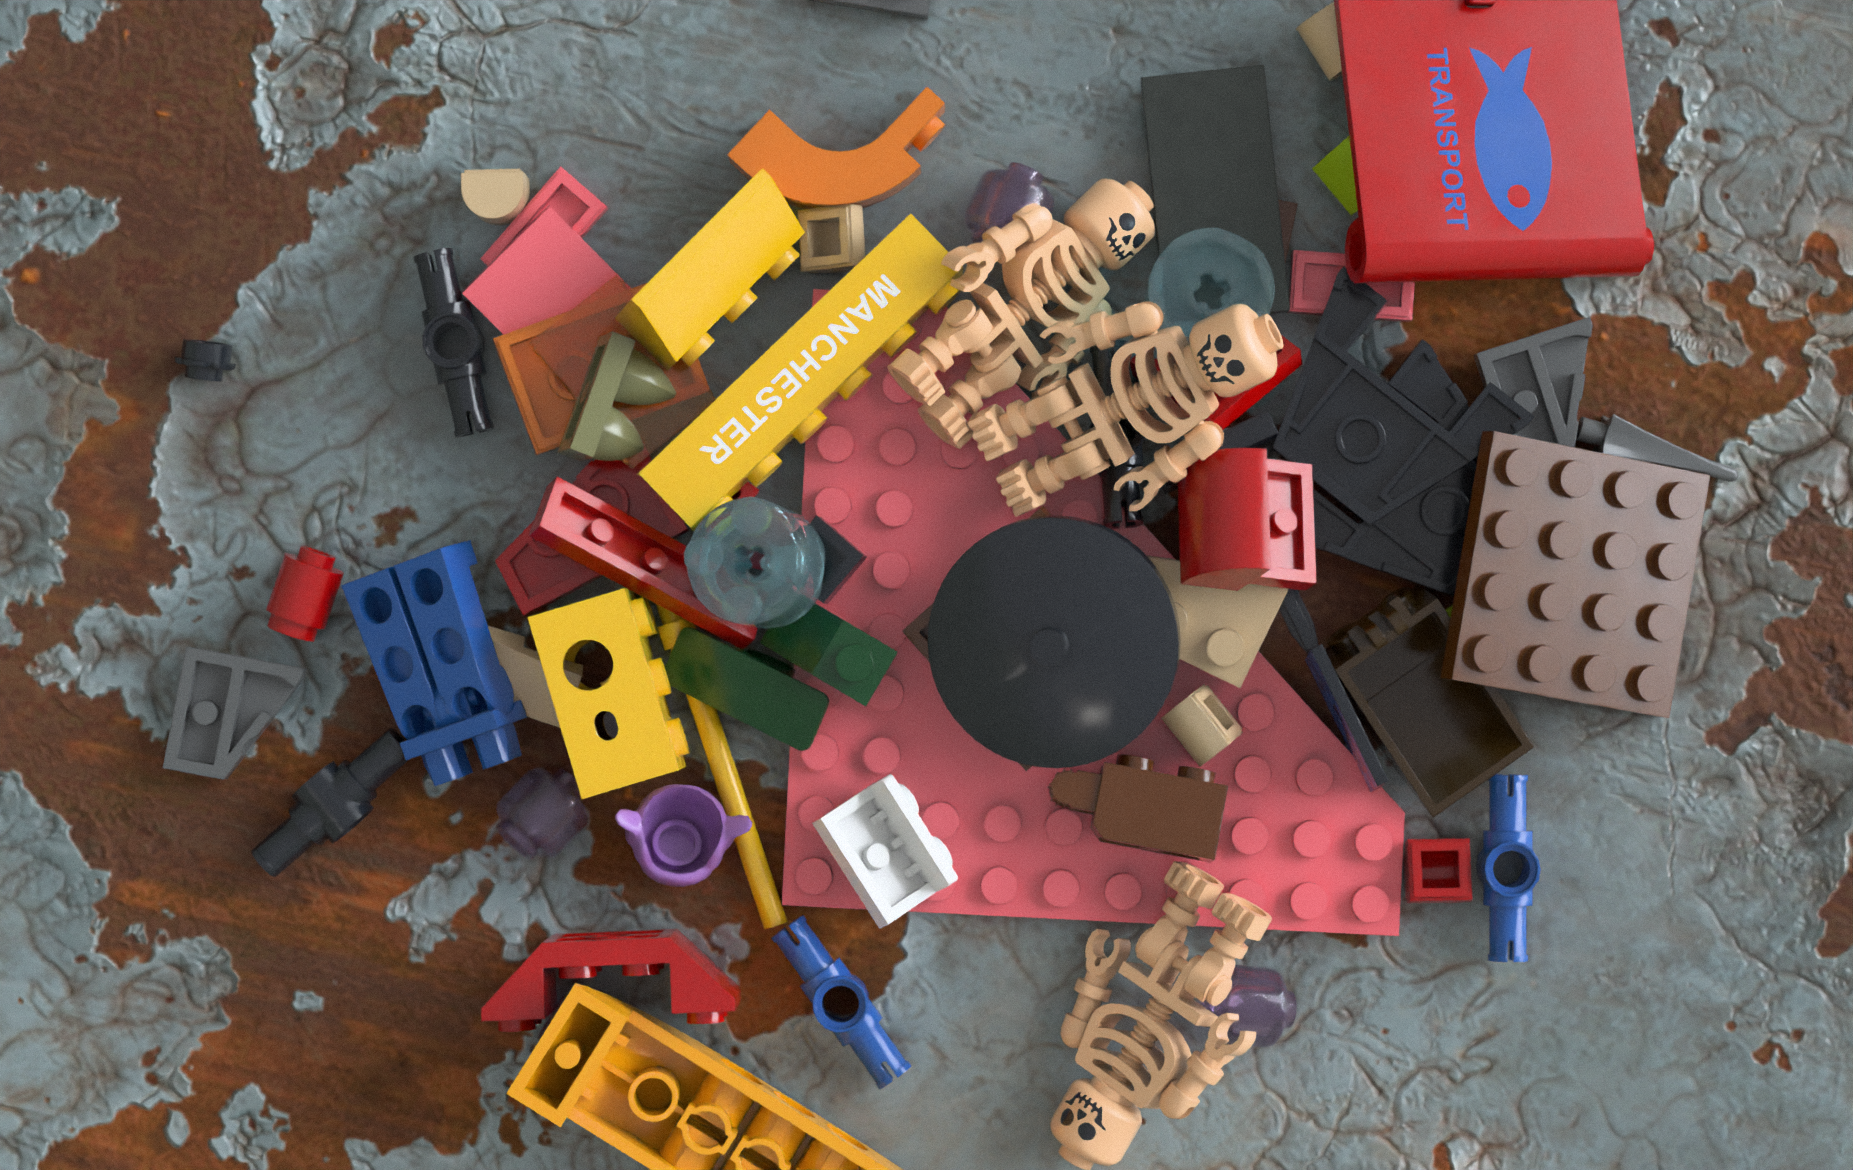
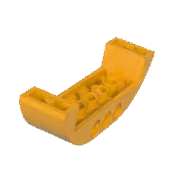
(672, 1096)

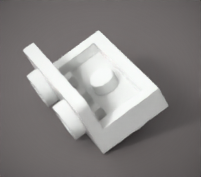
(886, 850)

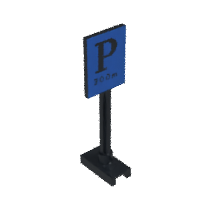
(1260, 433)

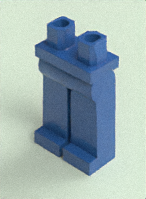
(437, 661)

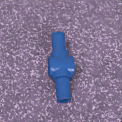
(1509, 901)
(858, 1030)

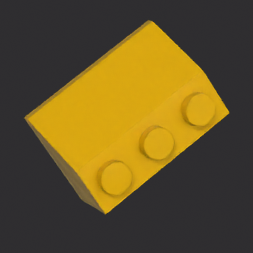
(714, 274)

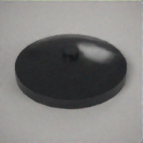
(1054, 641)

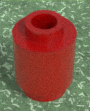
(304, 593)

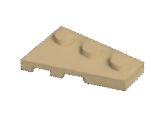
(1220, 626)

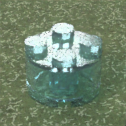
(1222, 260)
(721, 556)

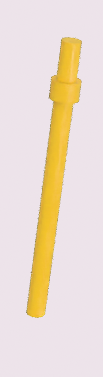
(729, 788)

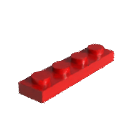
(626, 554)

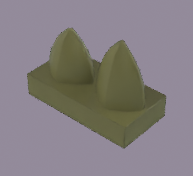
(614, 375)

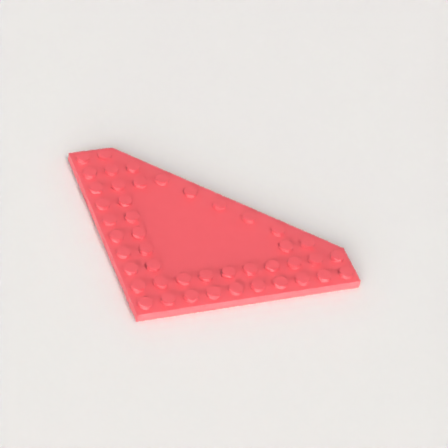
(1296, 815)

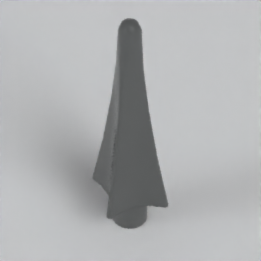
(1627, 440)

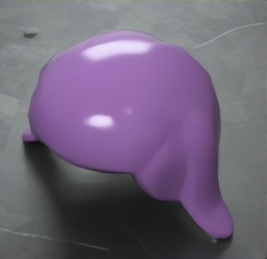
(680, 833)

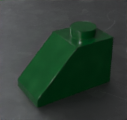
(833, 652)

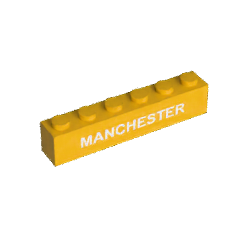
(803, 373)

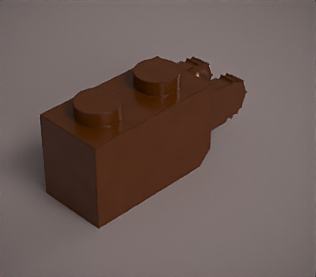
(1146, 807)

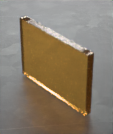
(570, 347)

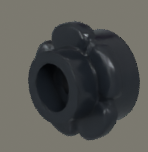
(205, 359)

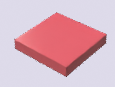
(538, 275)

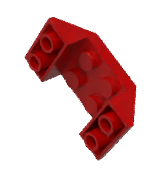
(695, 980)

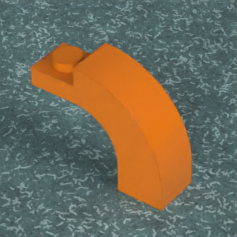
(826, 178)

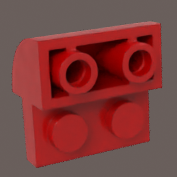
(1247, 522)

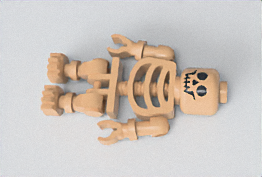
(1037, 261)
(1224, 356)
(1102, 1112)

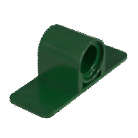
(747, 687)

